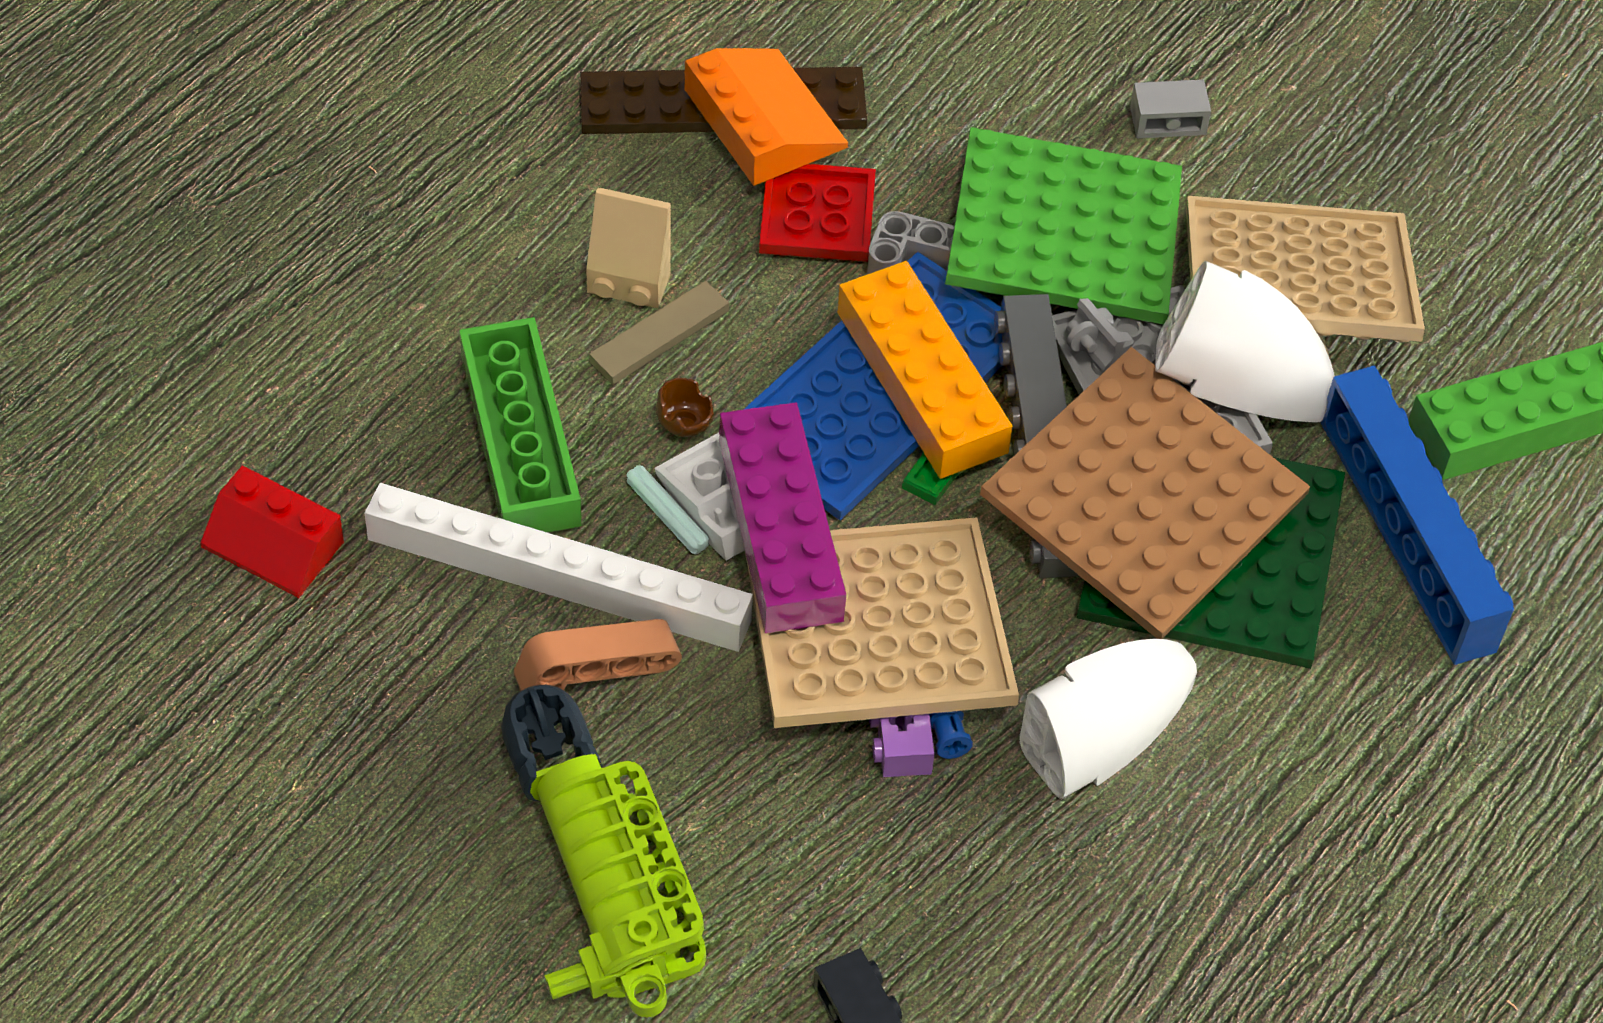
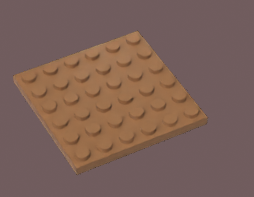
(1145, 492)

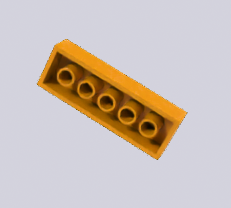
(924, 369)

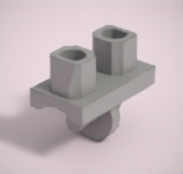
(1094, 333)

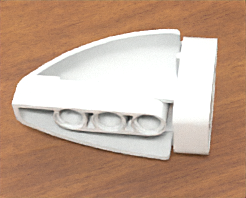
(1245, 347)
(1106, 712)

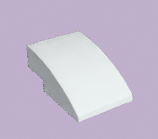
(702, 490)

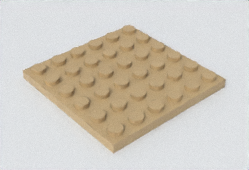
(1337, 265)
(913, 636)

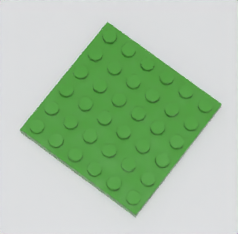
(1066, 225)

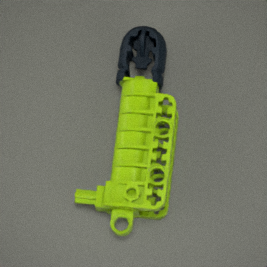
(606, 856)

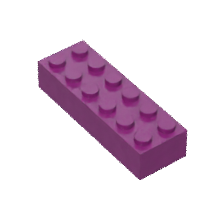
(781, 518)

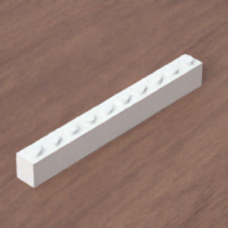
(558, 566)

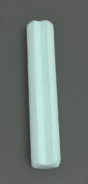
(667, 509)

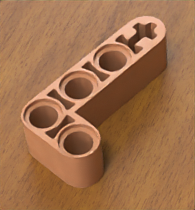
(597, 654)

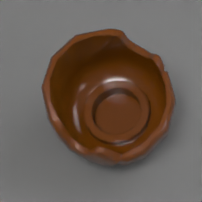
(683, 407)

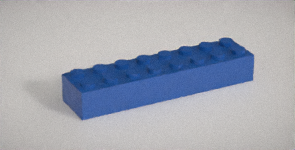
(1416, 515)

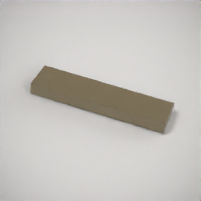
(659, 332)

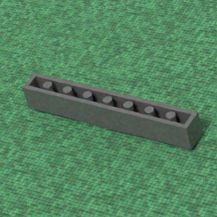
(1034, 386)

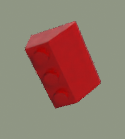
(272, 531)

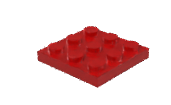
(819, 213)

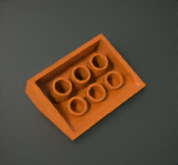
(760, 110)

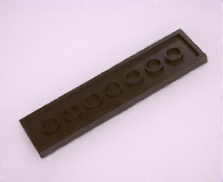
(659, 104)

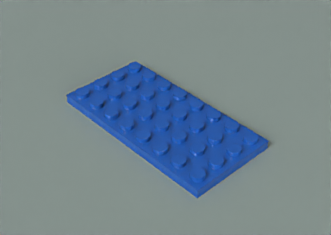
(846, 412)

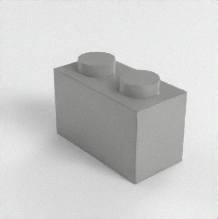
(1170, 108)

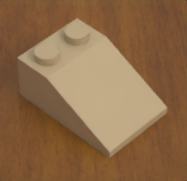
(629, 248)

